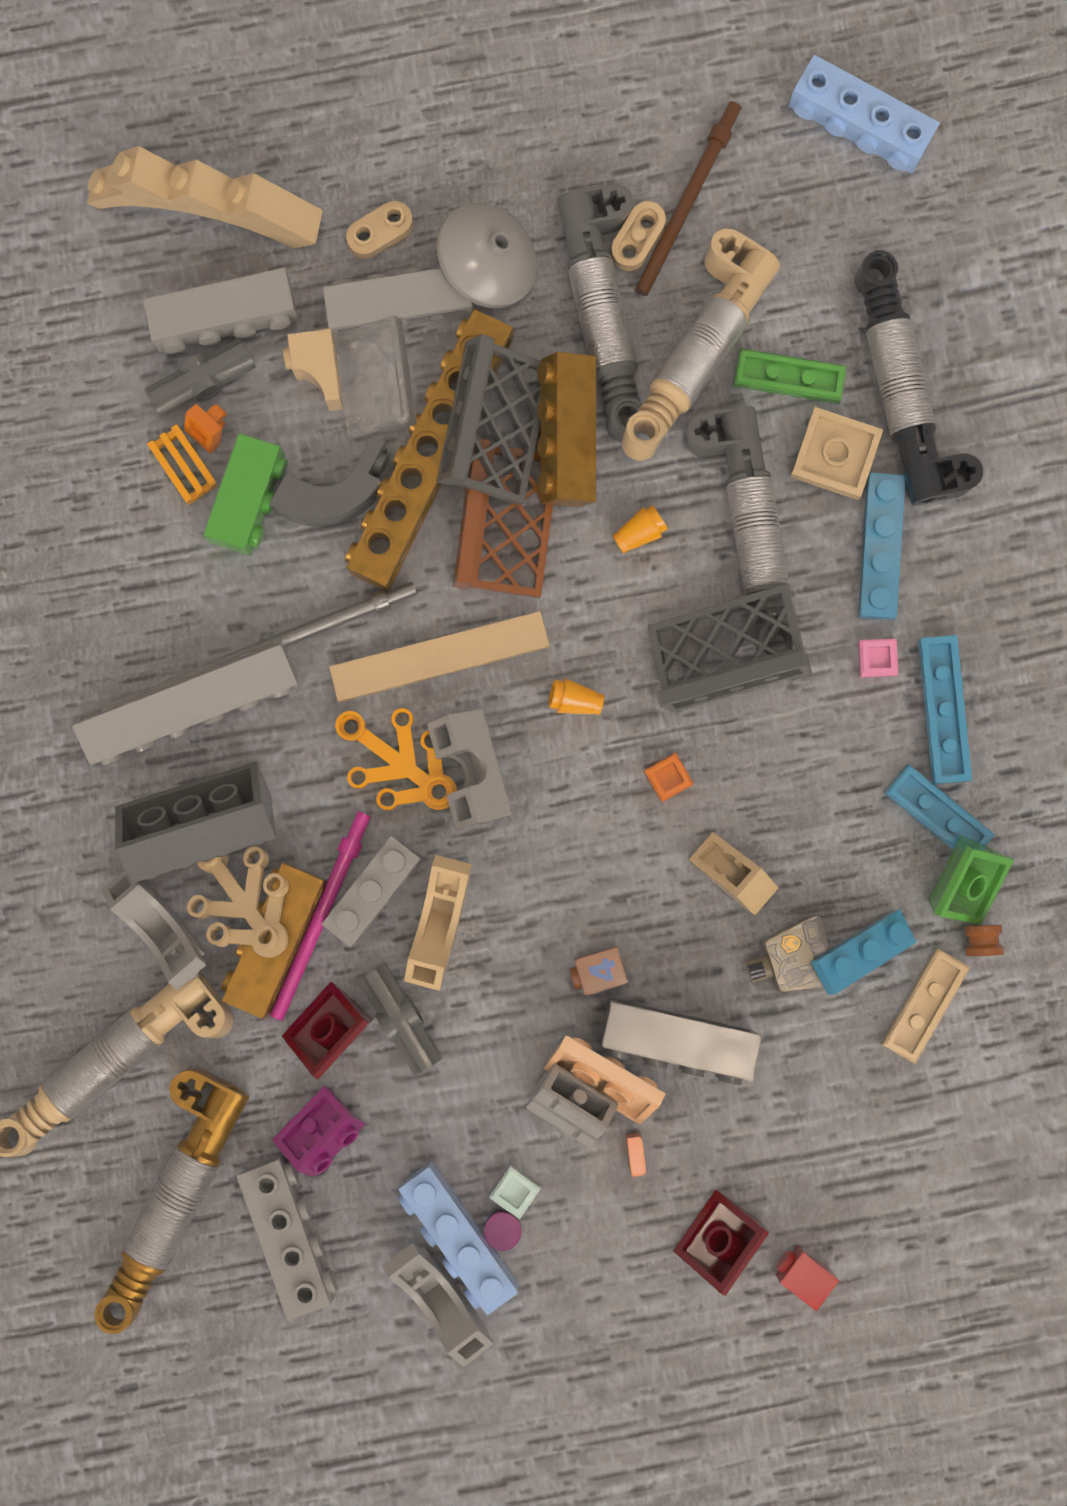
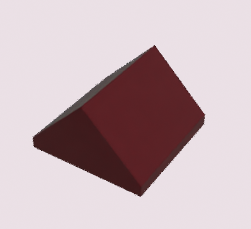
(326, 1029)
(721, 1242)

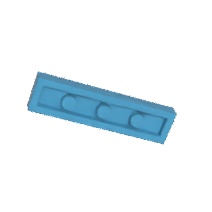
(881, 546)
(944, 709)

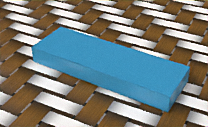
(935, 809)

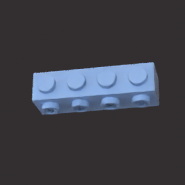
(863, 114)
(458, 1237)

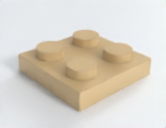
(836, 453)

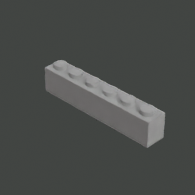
(185, 701)

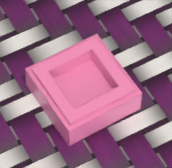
(878, 658)

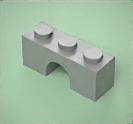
(468, 741)
(372, 891)

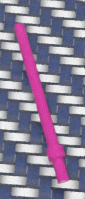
(349, 849)

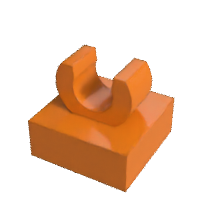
(205, 426)

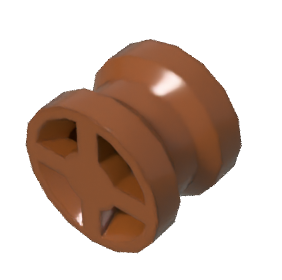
(983, 940)

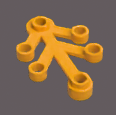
(401, 764)

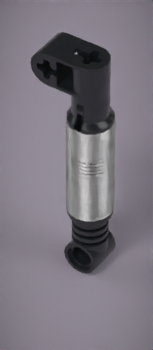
(905, 389)

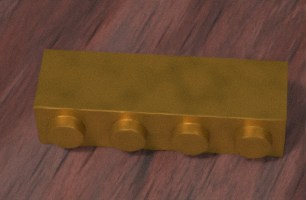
(567, 429)
(257, 978)

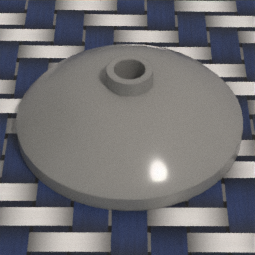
(475, 263)

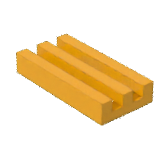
(166, 440)

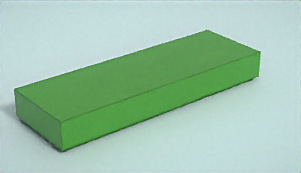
(790, 376)

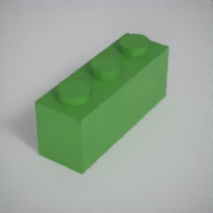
(245, 495)

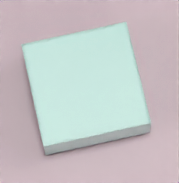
(515, 1192)

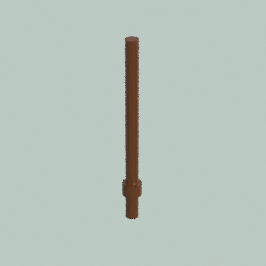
(718, 139)

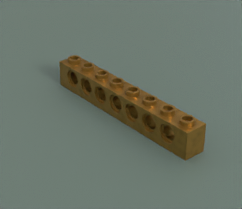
(383, 568)

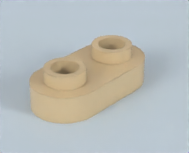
(382, 231)
(636, 237)

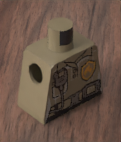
(790, 956)

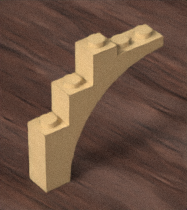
(198, 189)

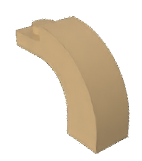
(438, 922)

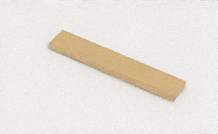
(439, 657)

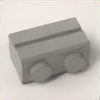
(572, 1105)

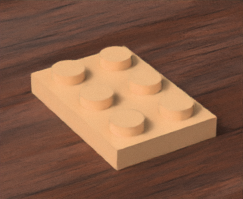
(635, 1095)

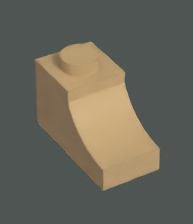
(314, 359)
(734, 873)

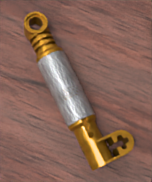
(177, 1198)

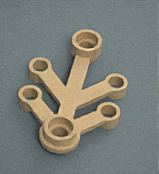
(245, 905)

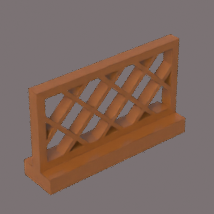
(473, 527)

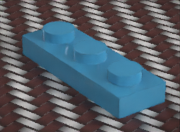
(863, 952)

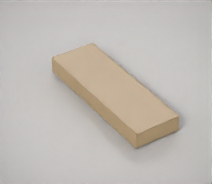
(925, 1005)

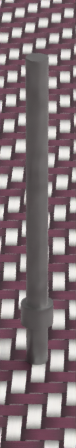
(379, 601)

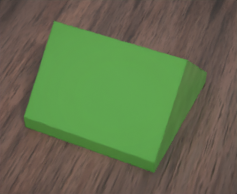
(969, 882)

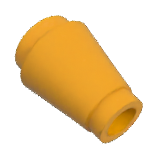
(640, 529)
(574, 698)

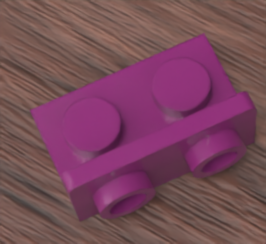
(318, 1133)

